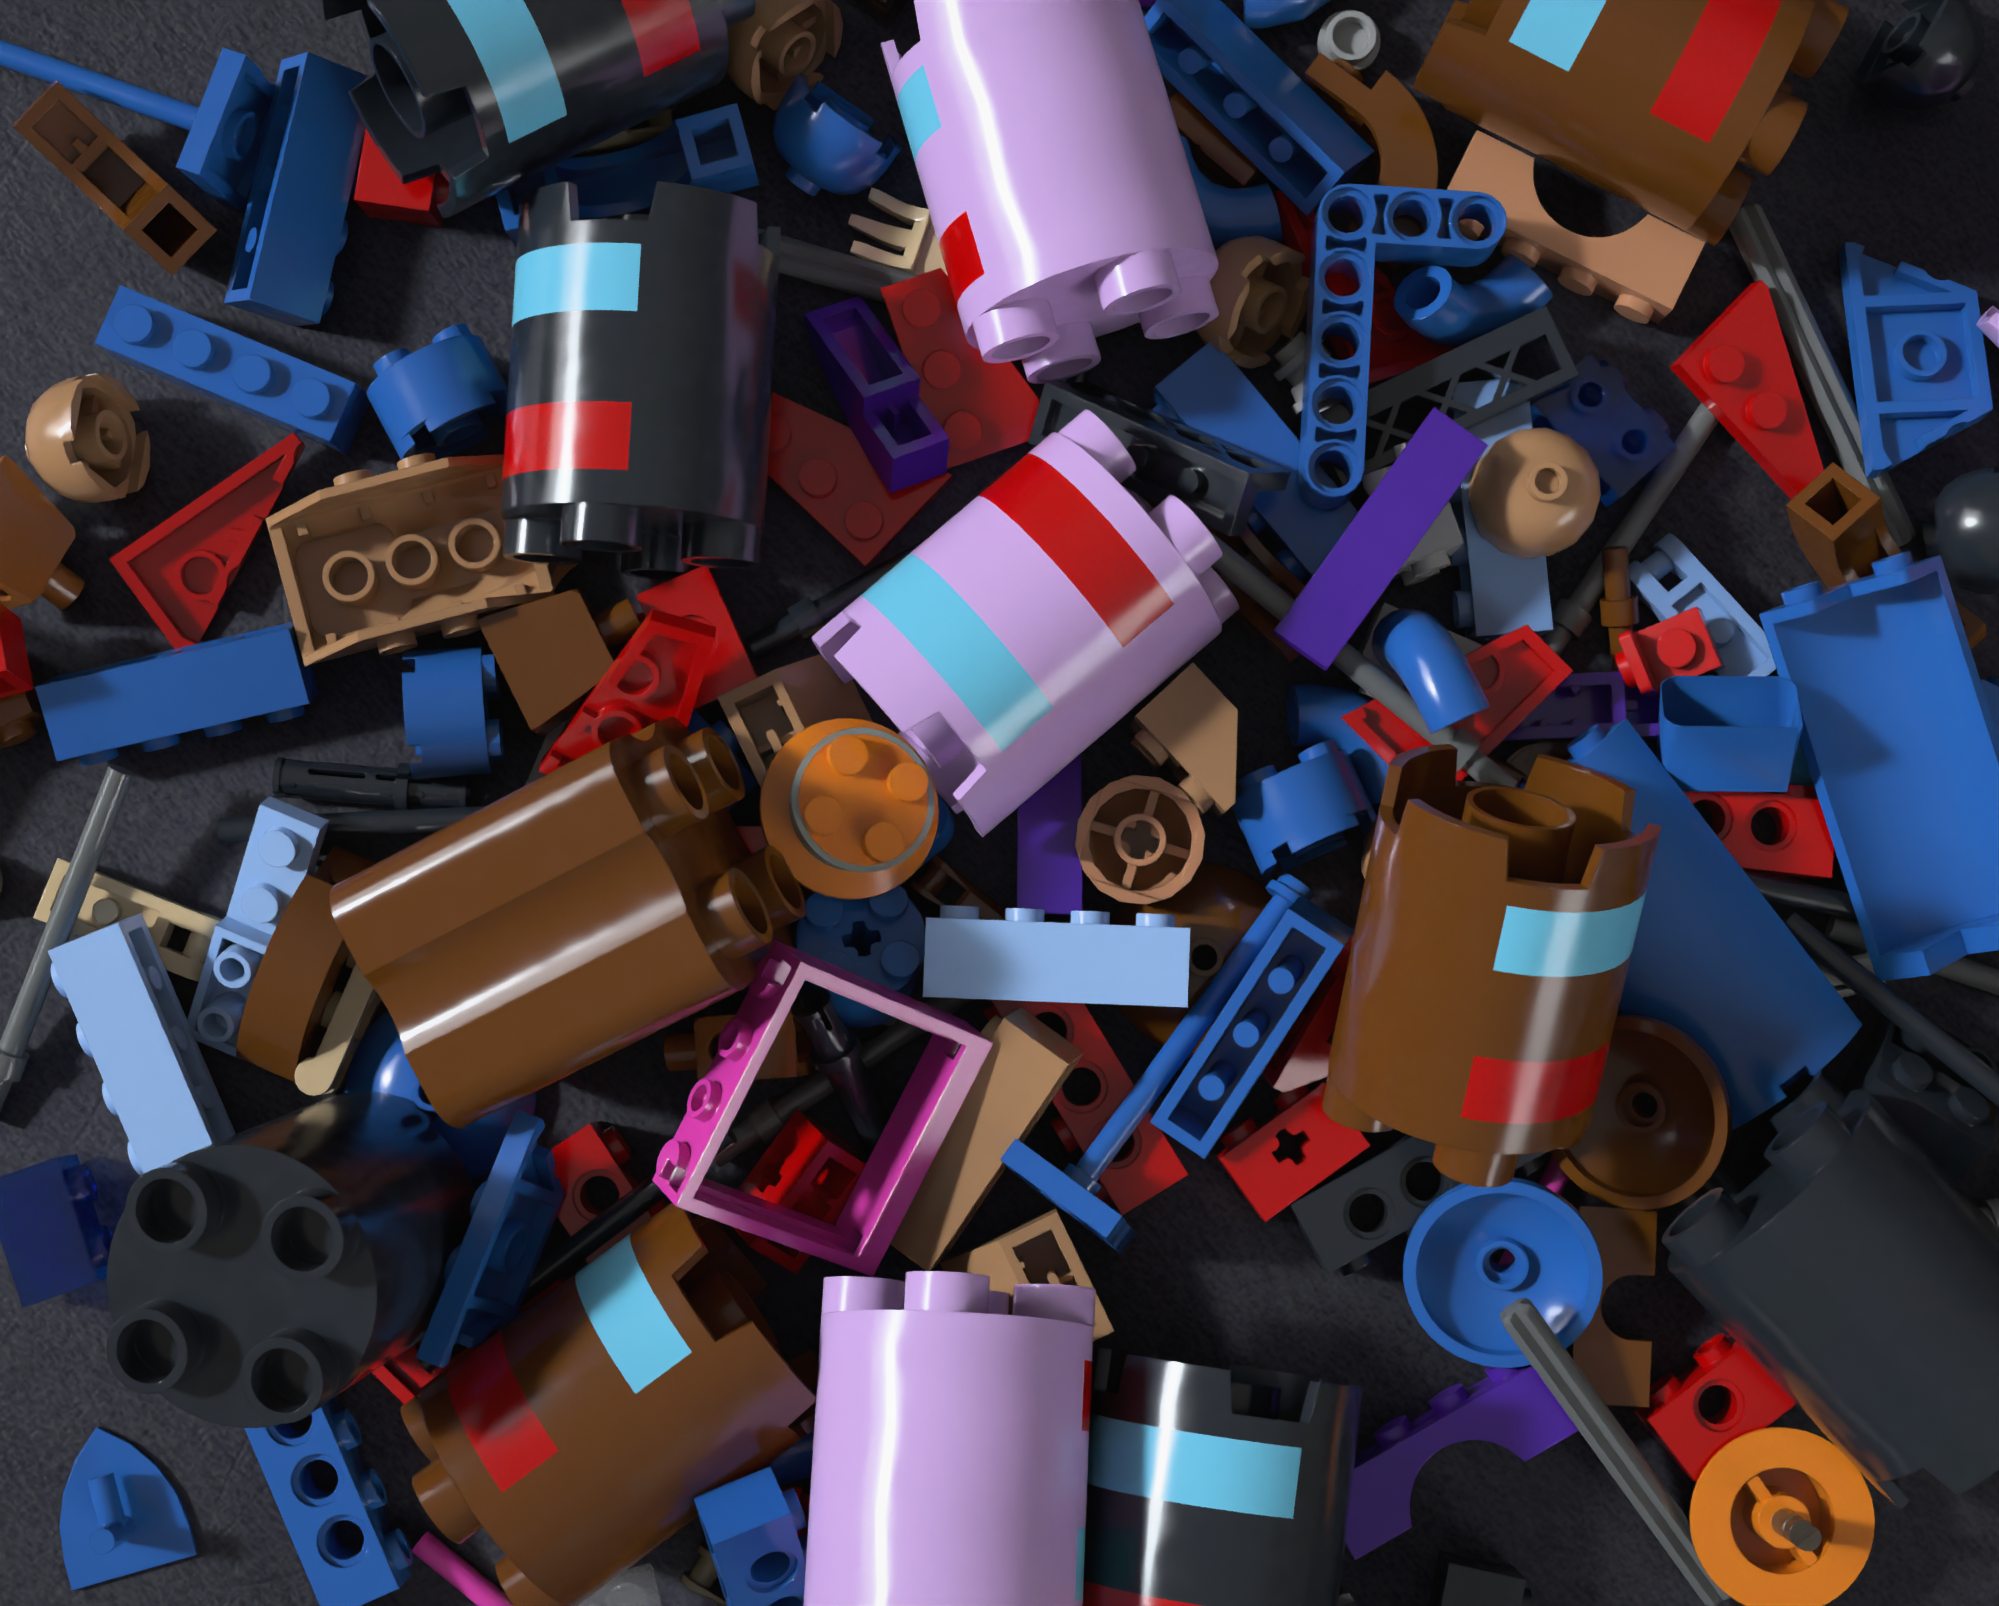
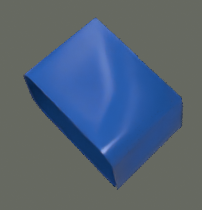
(1729, 732)

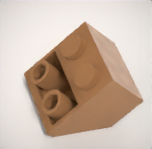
(784, 703)
(1194, 736)
(1030, 1254)

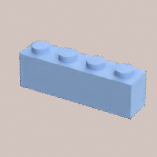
(1056, 961)
(140, 1043)

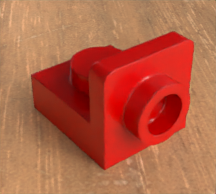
(1668, 649)

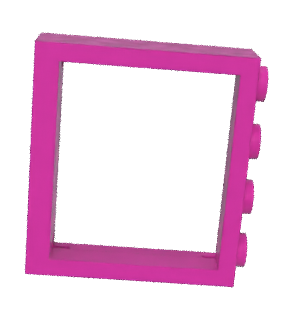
(900, 1154)

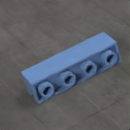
(1496, 588)

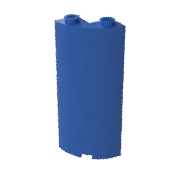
(1899, 758)
(1713, 946)

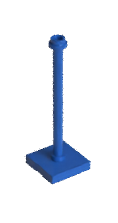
(223, 130)
(1077, 1185)

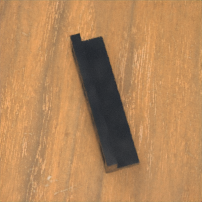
(1459, 365)
(1168, 455)

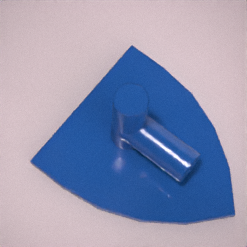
(119, 1513)

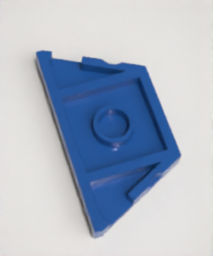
(1912, 357)
(501, 1246)

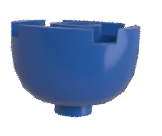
(829, 141)

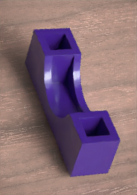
(1504, 1408)

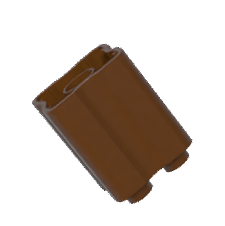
(568, 918)

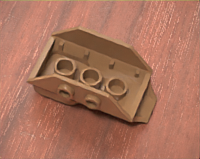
(401, 557)

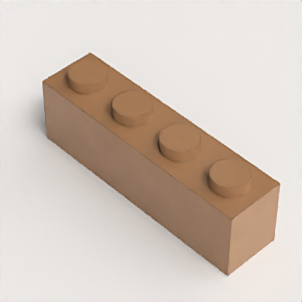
(1003, 1104)

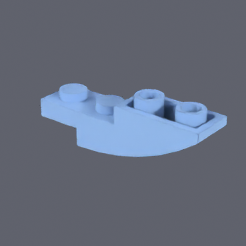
(276, 860)

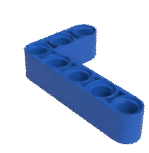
(1352, 315)

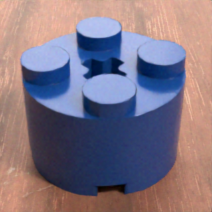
(439, 394)
(450, 711)
(1302, 809)
(880, 926)

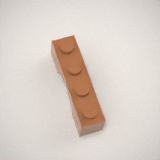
(1634, 269)

